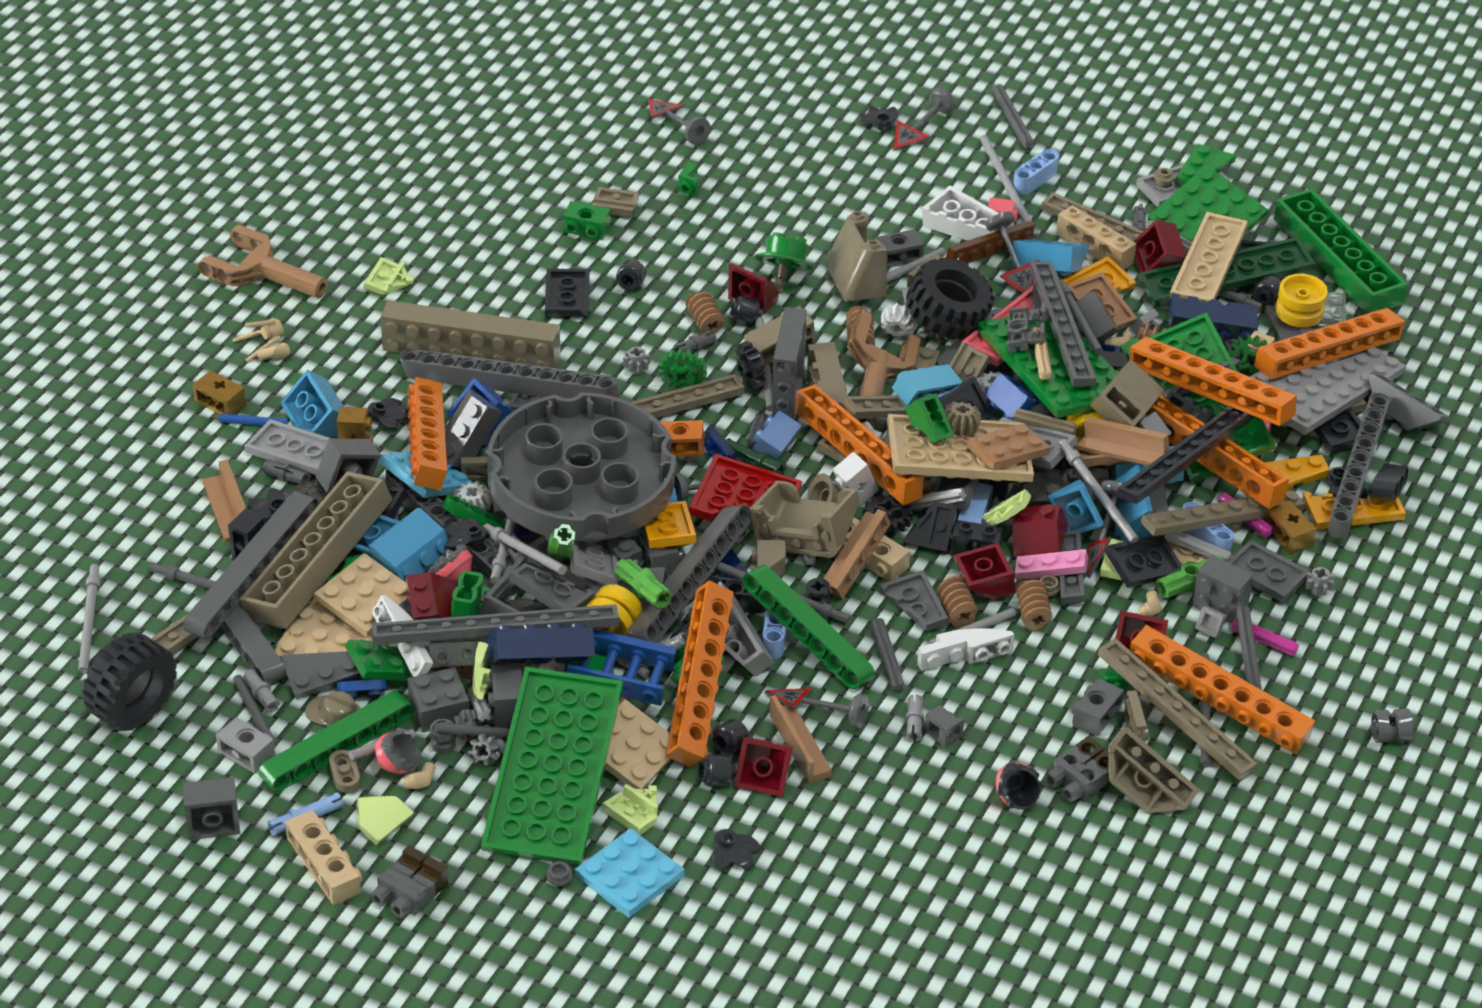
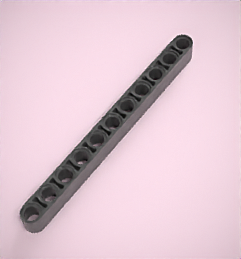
(504, 375)

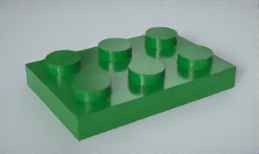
(378, 660)

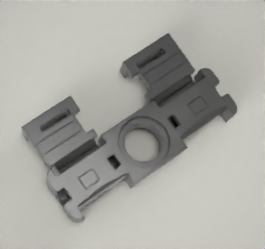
(1019, 328)

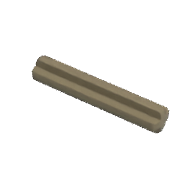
(1045, 421)

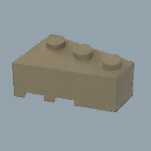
(766, 337)
(825, 371)

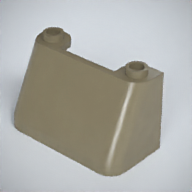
(858, 264)
(804, 524)

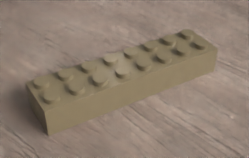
(469, 334)
(316, 550)

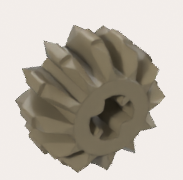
(963, 418)

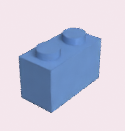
(777, 435)

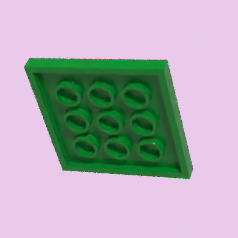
(1208, 193)

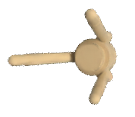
(271, 330)

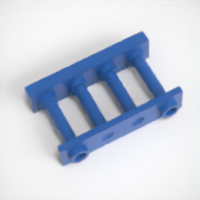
(637, 652)

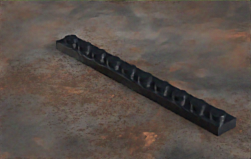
(1183, 455)

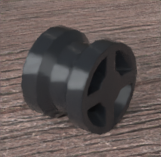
(818, 590)

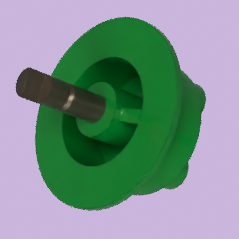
(785, 255)

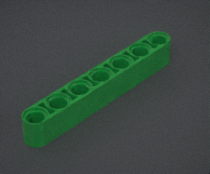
(808, 627)
(344, 734)

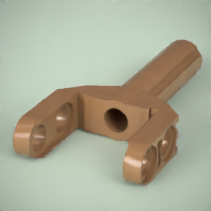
(260, 265)
(876, 361)

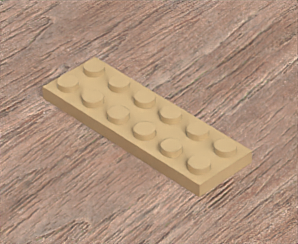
(1209, 257)

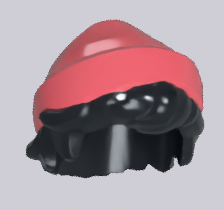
(1018, 785)

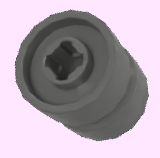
(1392, 725)

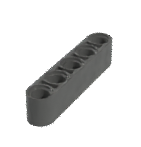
(253, 646)

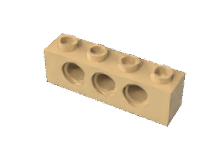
(1078, 226)
(888, 558)
(323, 857)

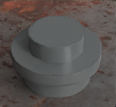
(559, 874)

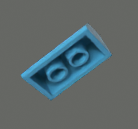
(1064, 255)
(313, 405)
(1132, 512)
(410, 545)

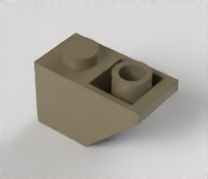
(771, 554)

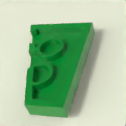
(1202, 156)

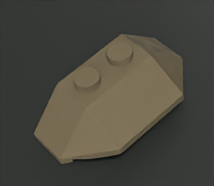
(1147, 776)

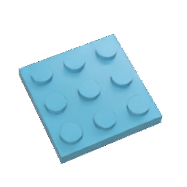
(400, 466)
(629, 872)

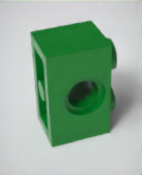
(586, 220)

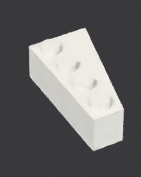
(957, 215)

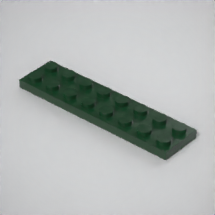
(1247, 268)

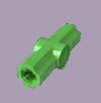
(561, 543)
(1180, 580)
(643, 583)

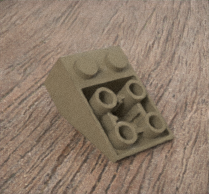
(1127, 396)

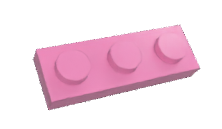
(1051, 564)

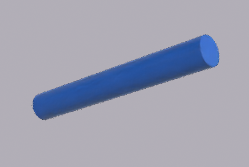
(248, 420)

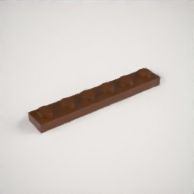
(989, 244)

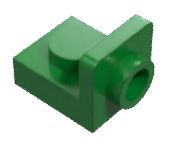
(689, 180)
(1114, 678)

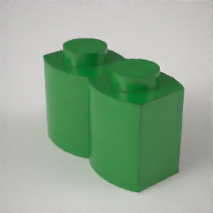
(467, 594)

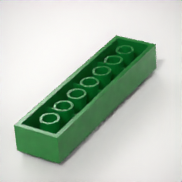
(1341, 251)

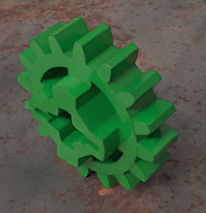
(1245, 350)
(682, 368)

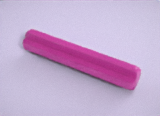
(1257, 525)
(1270, 639)

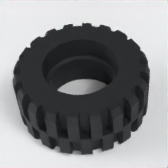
(949, 298)
(129, 681)

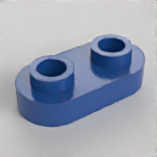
(373, 686)

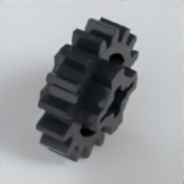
(750, 365)
(899, 515)

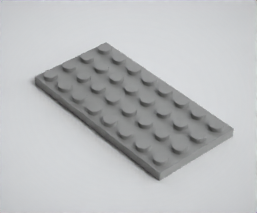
(1332, 386)

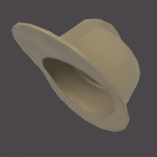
(823, 489)
(330, 708)

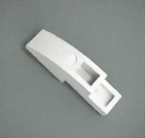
(970, 644)
(415, 654)

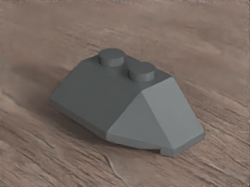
(1405, 406)

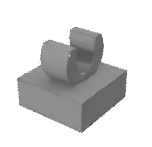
(1147, 318)
(1210, 621)

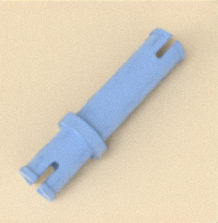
(320, 808)

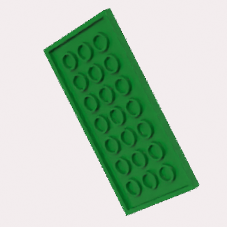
(1202, 340)
(1058, 392)
(552, 766)

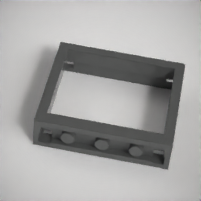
(791, 352)
(491, 600)

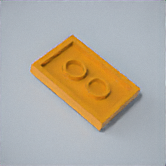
(671, 527)

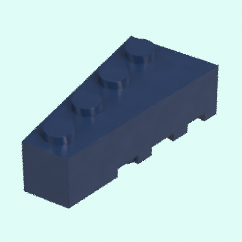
(1229, 319)
(540, 644)

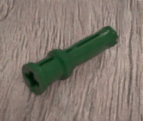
(760, 460)

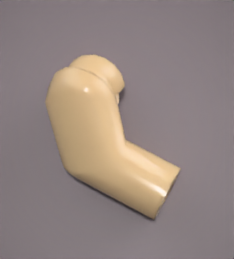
(1117, 341)
(278, 351)
(1152, 605)
(420, 779)

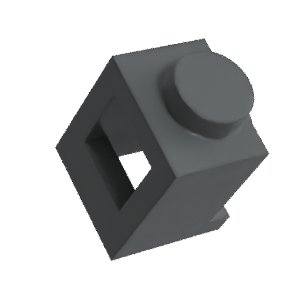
(943, 725)

